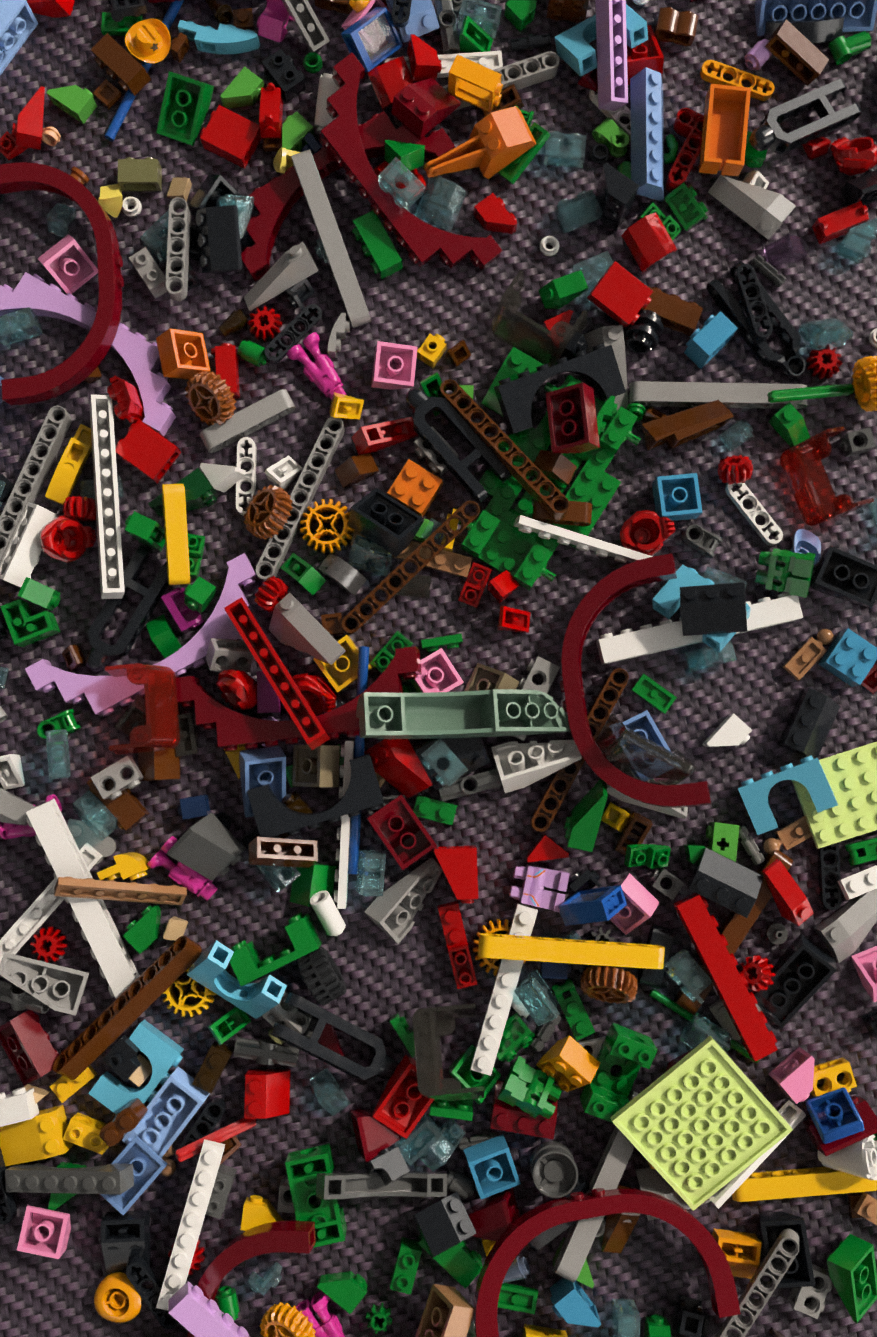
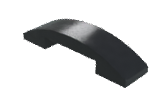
(813, 30)

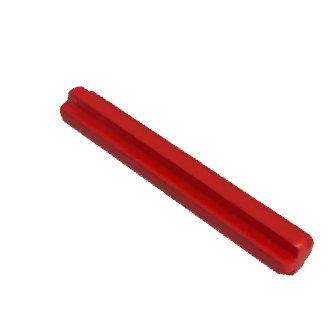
(218, 1136)

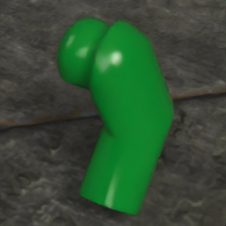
(673, 149)

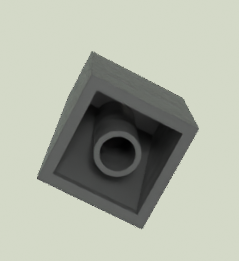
(208, 848)

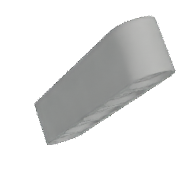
(175, 240)
(248, 421)

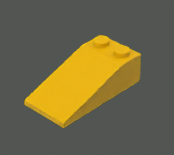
(35, 1137)

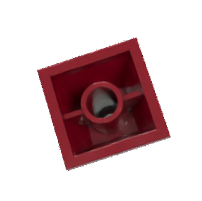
(371, 1134)
(494, 1215)

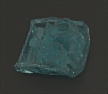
(441, 202)
(245, 207)
(825, 331)

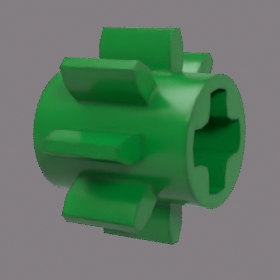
(376, 1323)

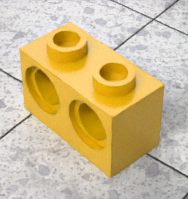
(829, 1072)
(85, 1133)

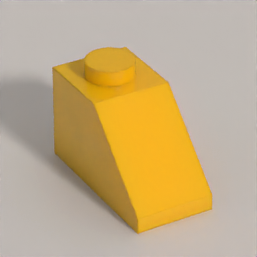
(258, 1212)

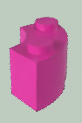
(273, 21)

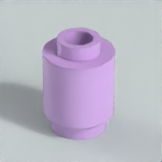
(757, 55)

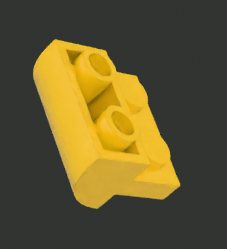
(127, 865)

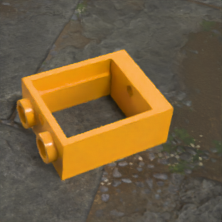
(475, 83)

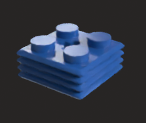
(847, 1117)

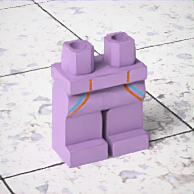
(534, 884)

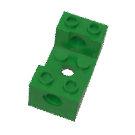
(248, 964)
(610, 1091)
(302, 1176)

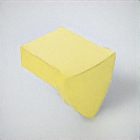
(283, 160)
(111, 199)

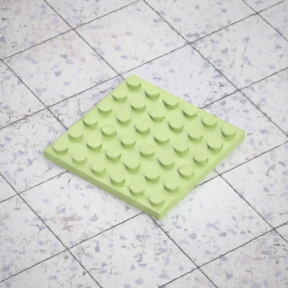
(701, 1123)

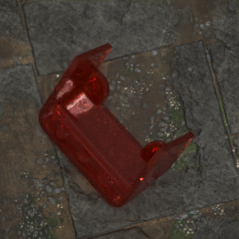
(810, 482)
(160, 704)

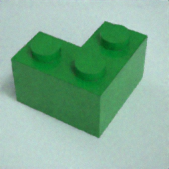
(27, 627)

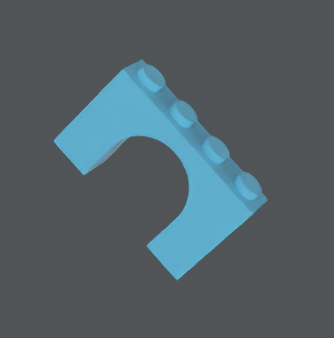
(574, 43)
(668, 601)
(807, 773)
(251, 998)
(162, 1054)

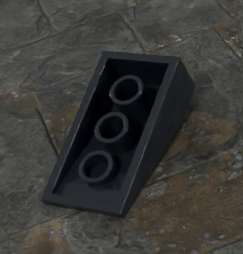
(797, 978)

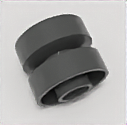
(553, 1169)

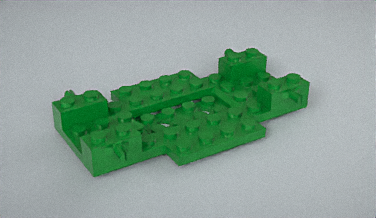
(526, 555)

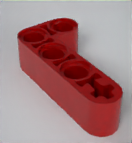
(687, 154)

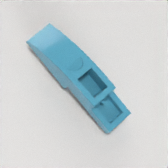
(222, 41)

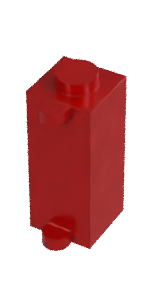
(271, 112)
(840, 222)
(228, 366)

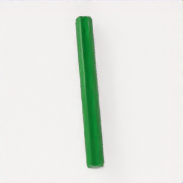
(810, 393)

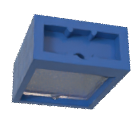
(372, 38)
(592, 905)

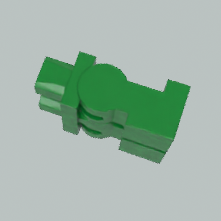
(779, 574)
(529, 1089)

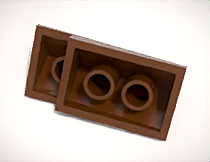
(686, 425)
(159, 764)

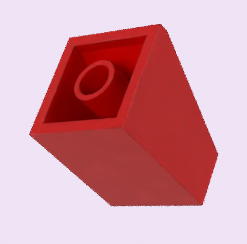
(460, 869)

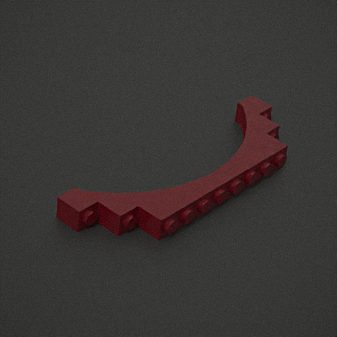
(283, 192)
(417, 236)
(245, 731)

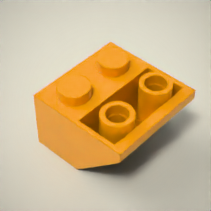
(569, 1064)
(740, 1250)

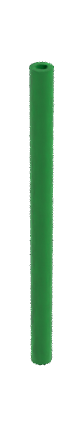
(682, 1012)

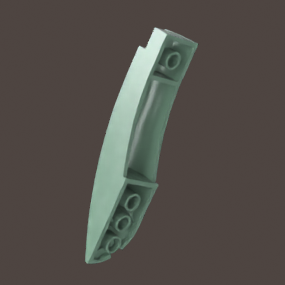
(459, 714)

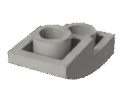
(338, 332)

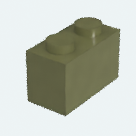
(139, 174)

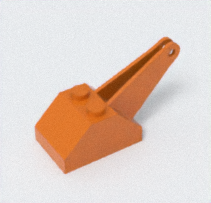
(491, 145)

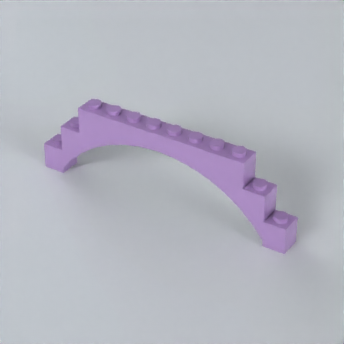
(137, 353)
(109, 692)

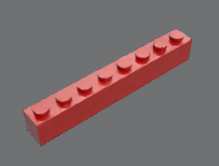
(277, 674)
(725, 976)

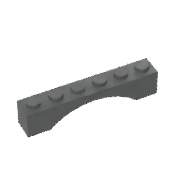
(38, 1178)
(364, 1185)

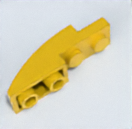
(70, 465)

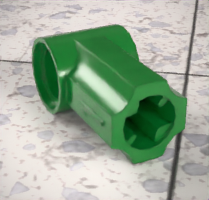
(844, 48)

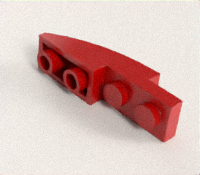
(457, 945)

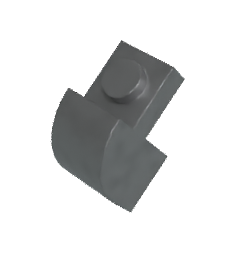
(342, 573)

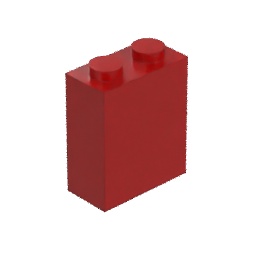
(231, 136)
(620, 295)
(147, 451)

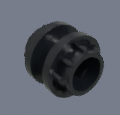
(644, 333)

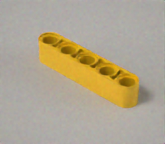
(176, 534)

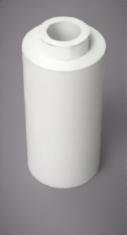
(327, 913)

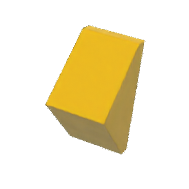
(346, 407)

